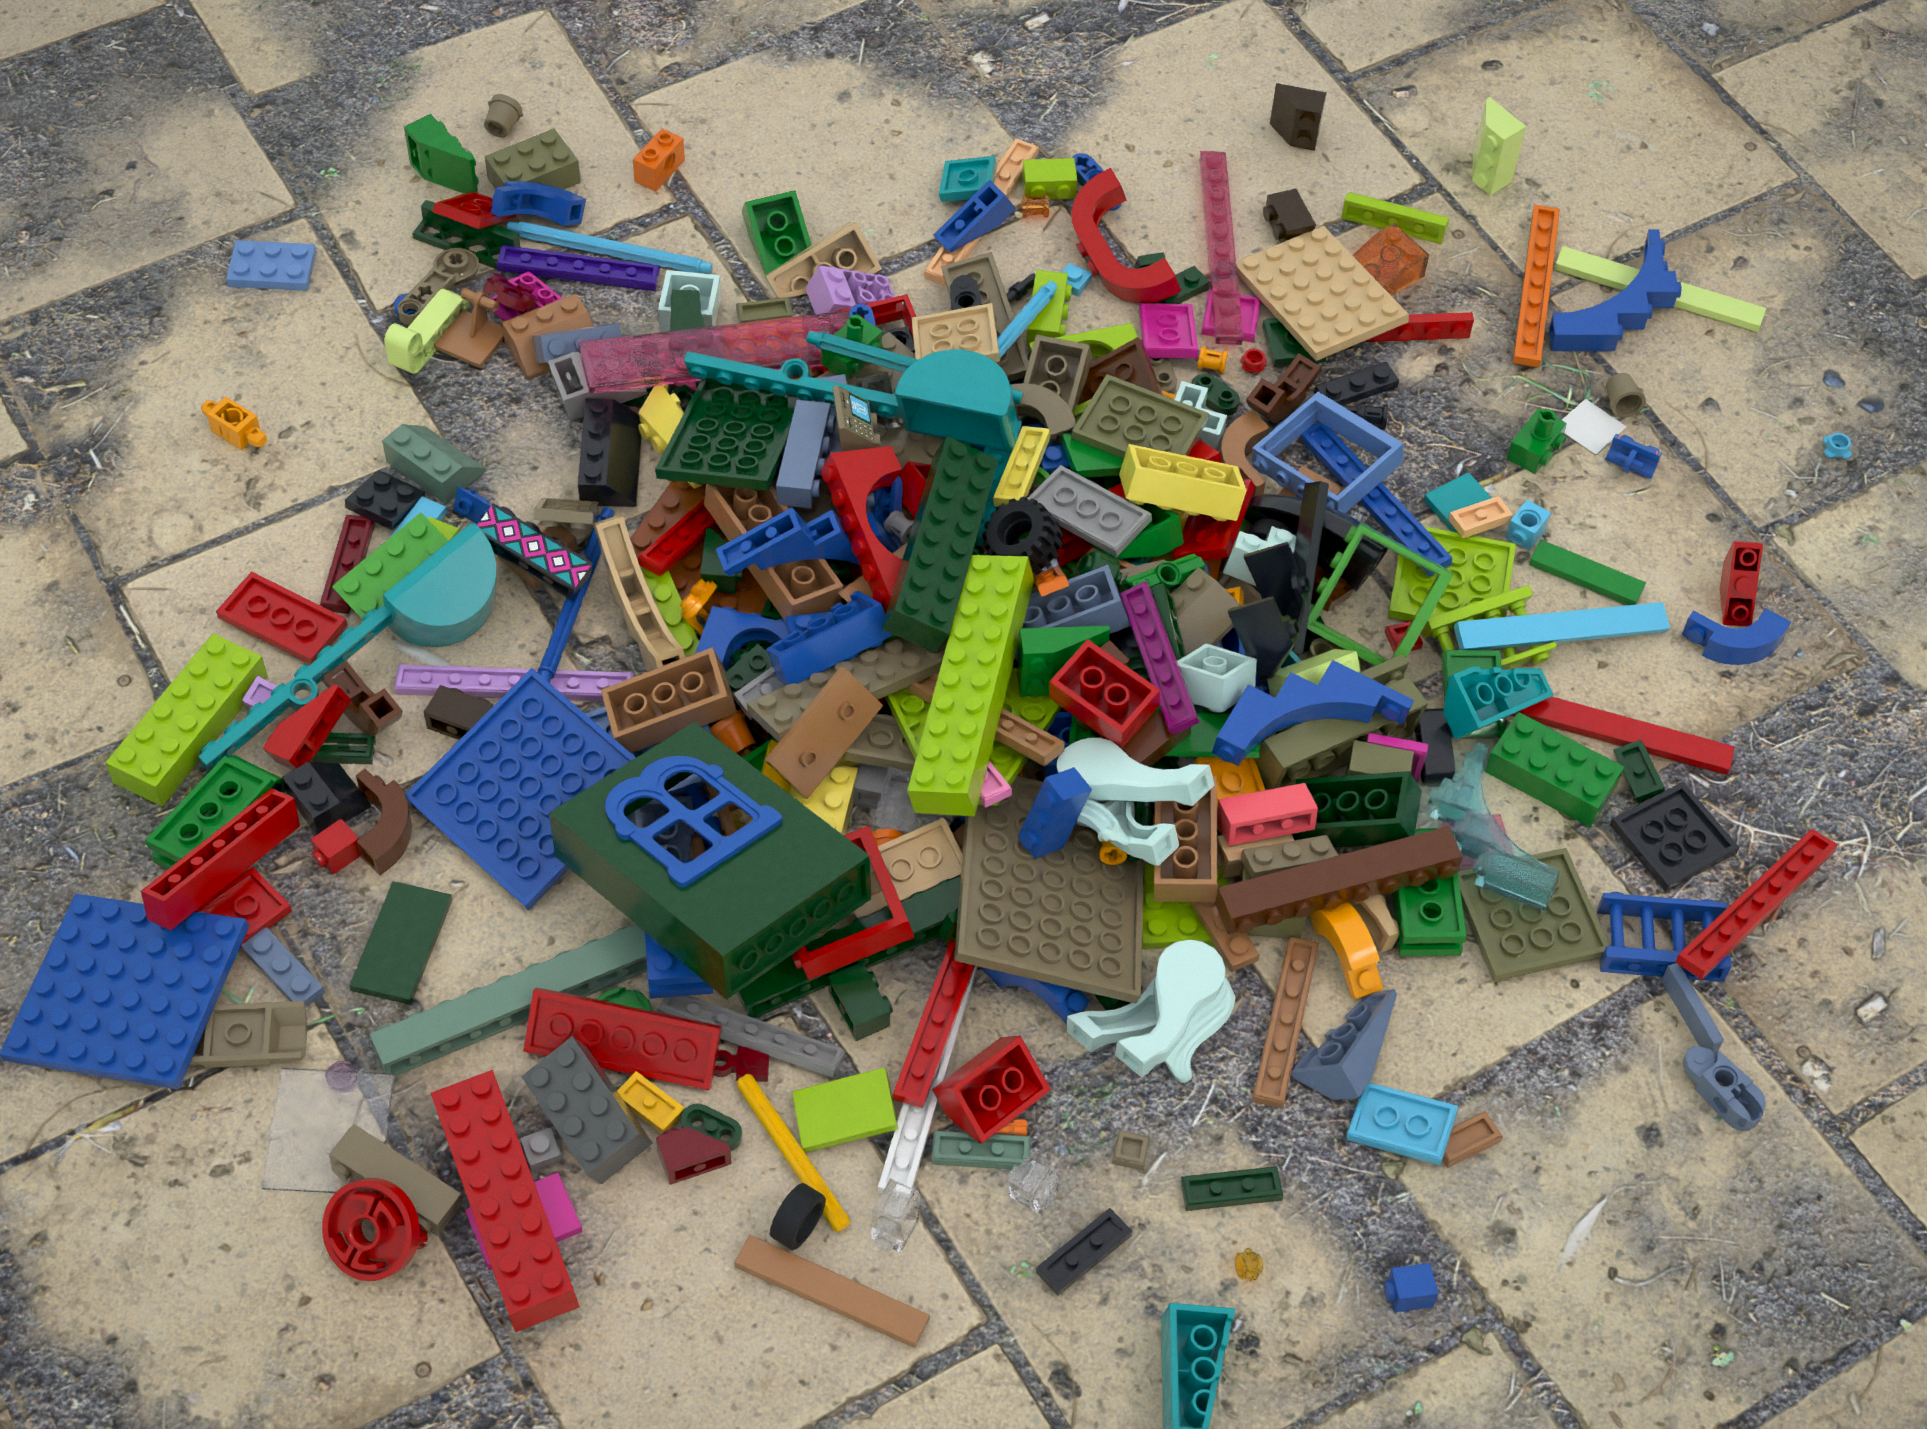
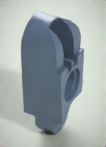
(1739, 1101)

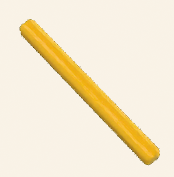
(791, 1150)

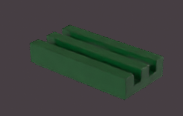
(346, 754)

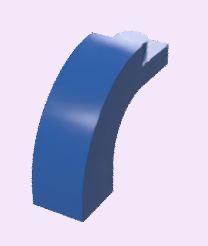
(538, 200)
(1737, 645)
(1061, 999)

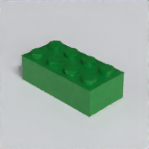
(1554, 769)

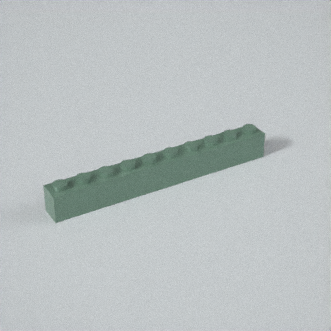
(508, 1001)

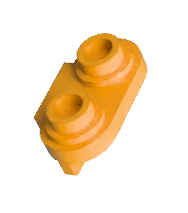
(694, 602)

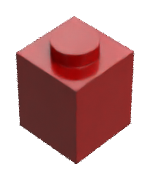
(335, 847)

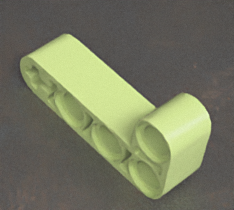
(414, 345)

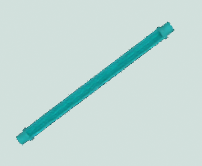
(871, 354)

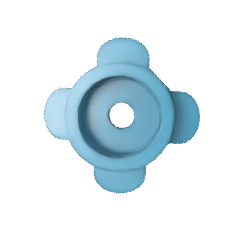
(1837, 446)

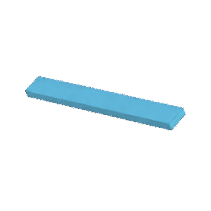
(1561, 626)

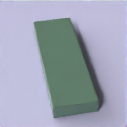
(962, 1150)

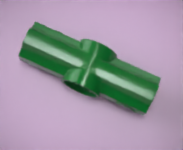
(1173, 572)

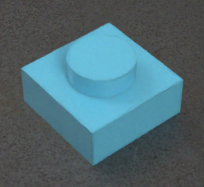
(1077, 278)

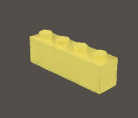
(660, 418)

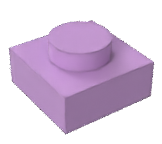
(258, 692)

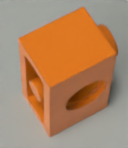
(658, 159)

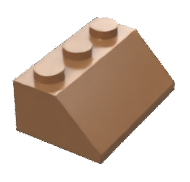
(555, 317)

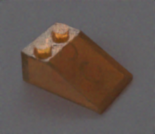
(1393, 259)

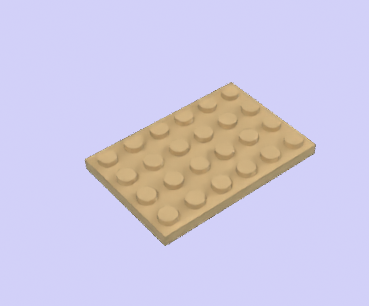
(1320, 293)

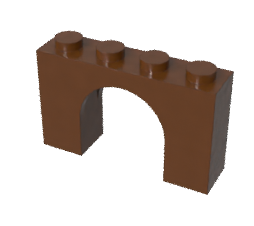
(1153, 738)

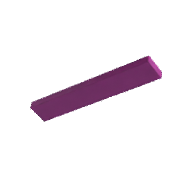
(1159, 658)

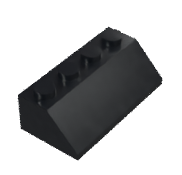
(609, 454)

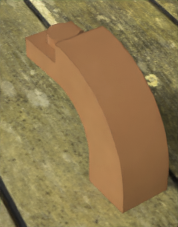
(1238, 444)

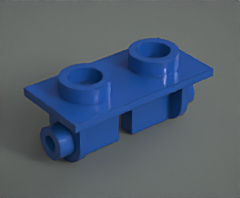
(471, 504)

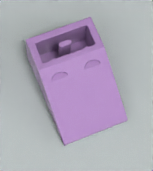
(839, 289)

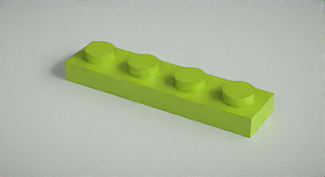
(667, 601)

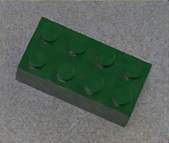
(1364, 808)

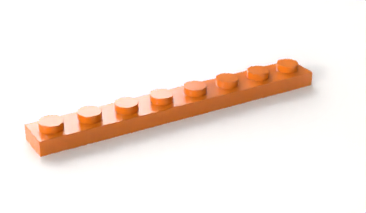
(1536, 286)

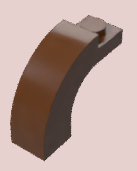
(1287, 393)
(366, 710)
(392, 833)

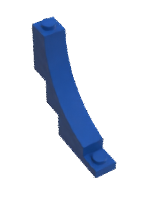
(790, 539)
(1338, 695)

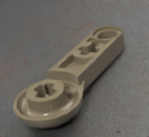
(448, 269)

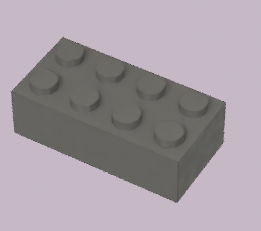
(586, 1110)

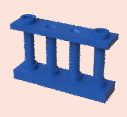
(1649, 960)

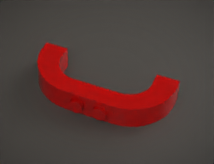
(1129, 284)

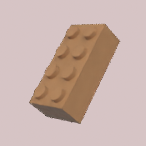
(668, 699)
(1192, 868)

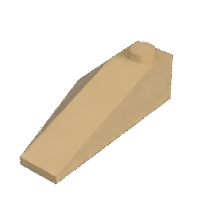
(841, 249)

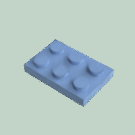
(271, 265)

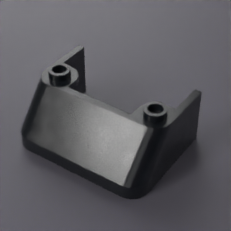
(1272, 624)

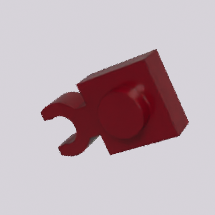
(745, 1062)

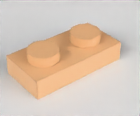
(1480, 517)

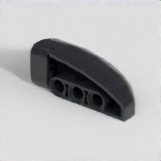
(1334, 530)

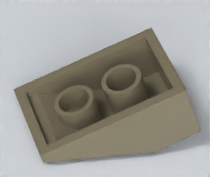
(1059, 367)

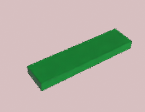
(1587, 573)

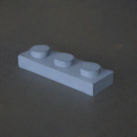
(282, 968)

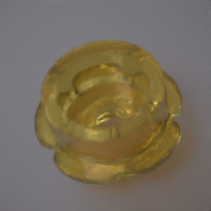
(1248, 1265)

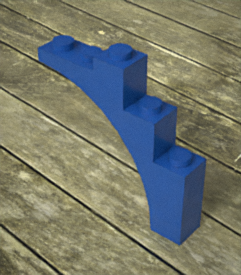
(1603, 325)

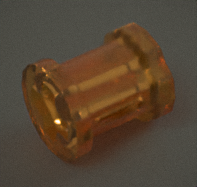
(1035, 205)

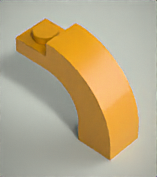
(1353, 946)

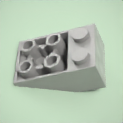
(573, 388)

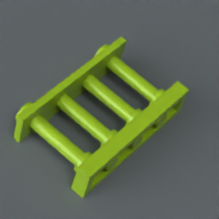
(1514, 601)

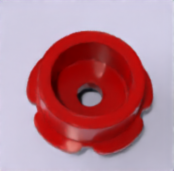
(1253, 361)

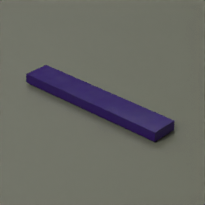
(578, 268)

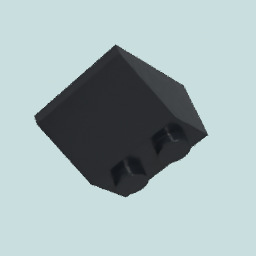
(324, 794)

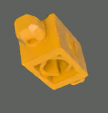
(234, 423)

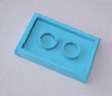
(1402, 1123)

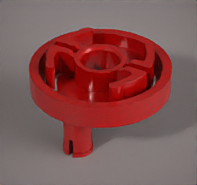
(388, 1213)

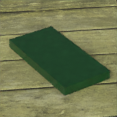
(401, 943)

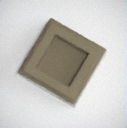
(1131, 1150)

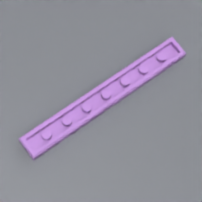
(498, 681)

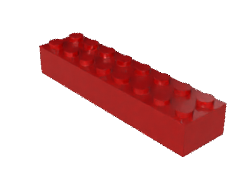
(504, 1201)

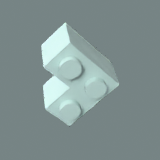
(1196, 397)
(1249, 543)

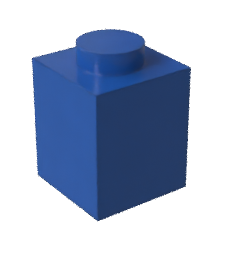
(1411, 1287)

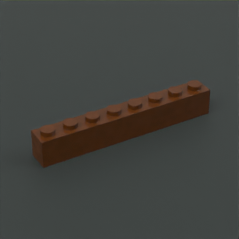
(1338, 880)

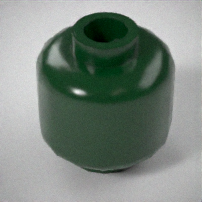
(1096, 560)

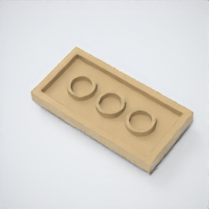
(916, 864)

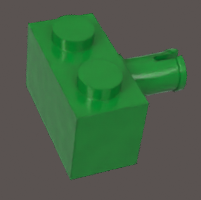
(856, 330)
(1537, 441)

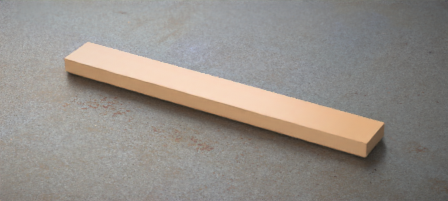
(1006, 178)

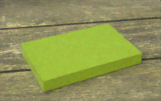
(845, 1110)

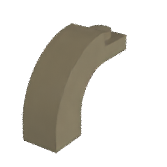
(1047, 408)

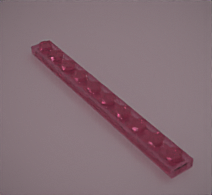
(1220, 248)

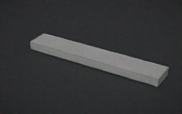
(759, 1035)

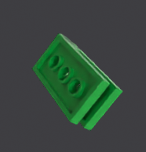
(209, 806)
(1430, 916)

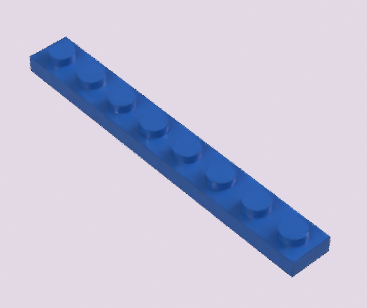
(1379, 501)

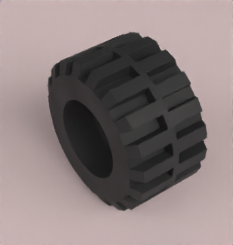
(1013, 521)

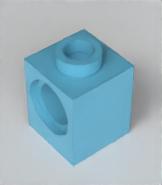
(1528, 525)

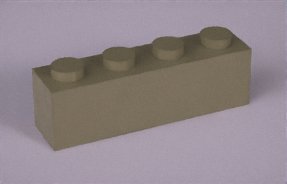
(364, 1156)

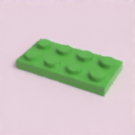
(389, 564)

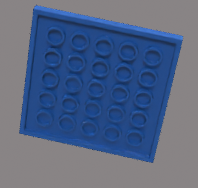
(508, 775)
(124, 992)

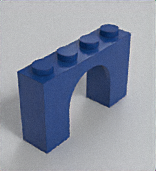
(731, 630)

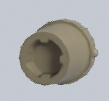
(502, 115)
(1624, 395)

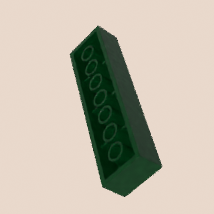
(940, 544)

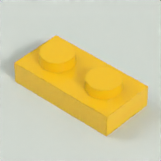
(650, 1103)

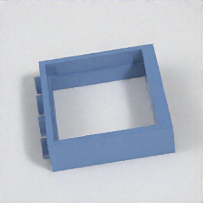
(1345, 423)

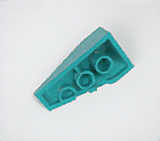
(1488, 695)

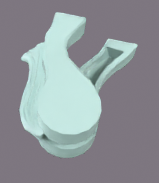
(1118, 783)
(1172, 1016)

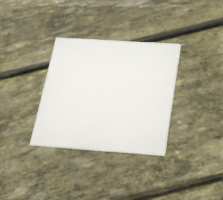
(1591, 426)

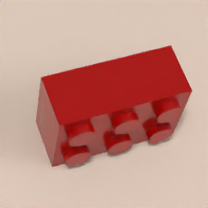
(1104, 693)

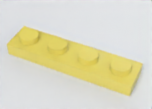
(1022, 465)

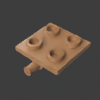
(471, 334)

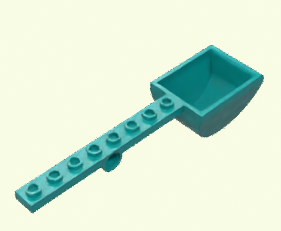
(937, 396)
(430, 607)

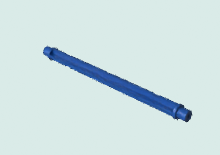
(570, 609)

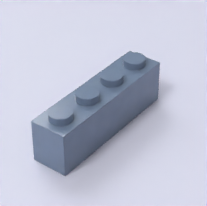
(805, 454)

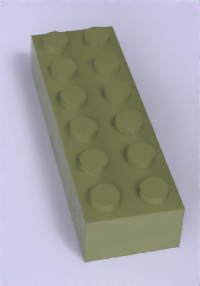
(1326, 744)

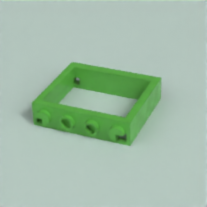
(1339, 564)

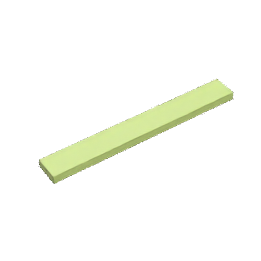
(1691, 299)

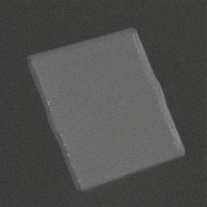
(312, 1116)

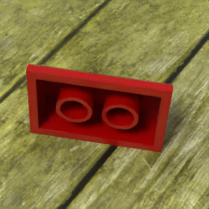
(992, 1088)

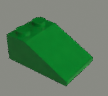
(776, 229)
(1157, 538)
(1047, 650)

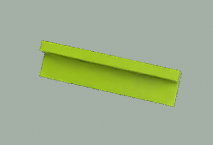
(1383, 214)

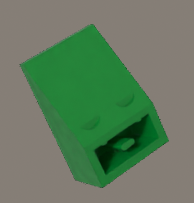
(440, 156)

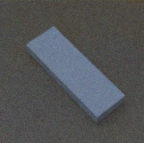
(1691, 1008)

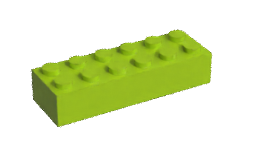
(185, 719)

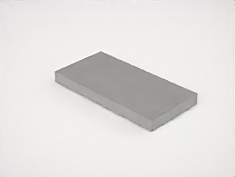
(1091, 510)

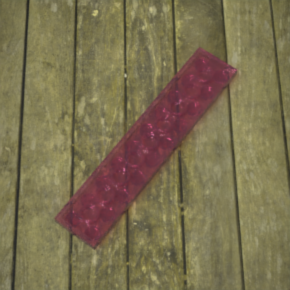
(660, 356)

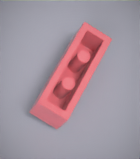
(1266, 814)

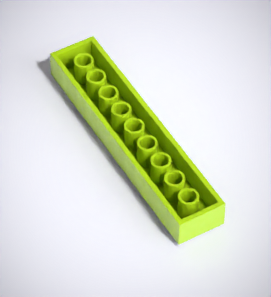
(971, 686)

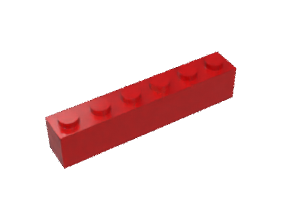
(220, 859)

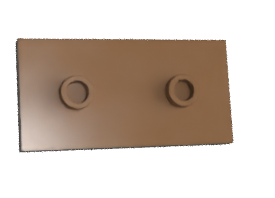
(823, 732)

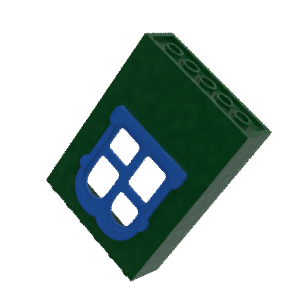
(742, 899)

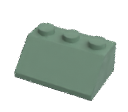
(430, 461)

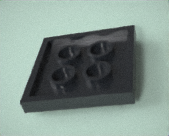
(1674, 836)

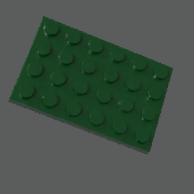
(729, 437)

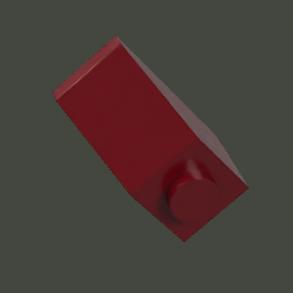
(690, 1154)

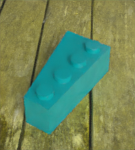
(1192, 1362)

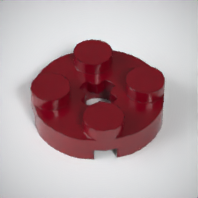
(513, 296)

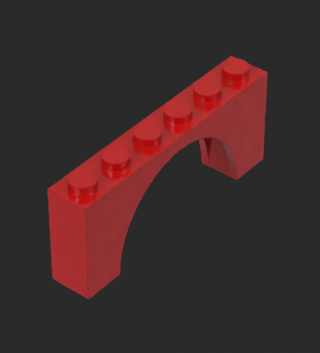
(850, 480)

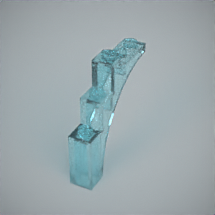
(1499, 860)

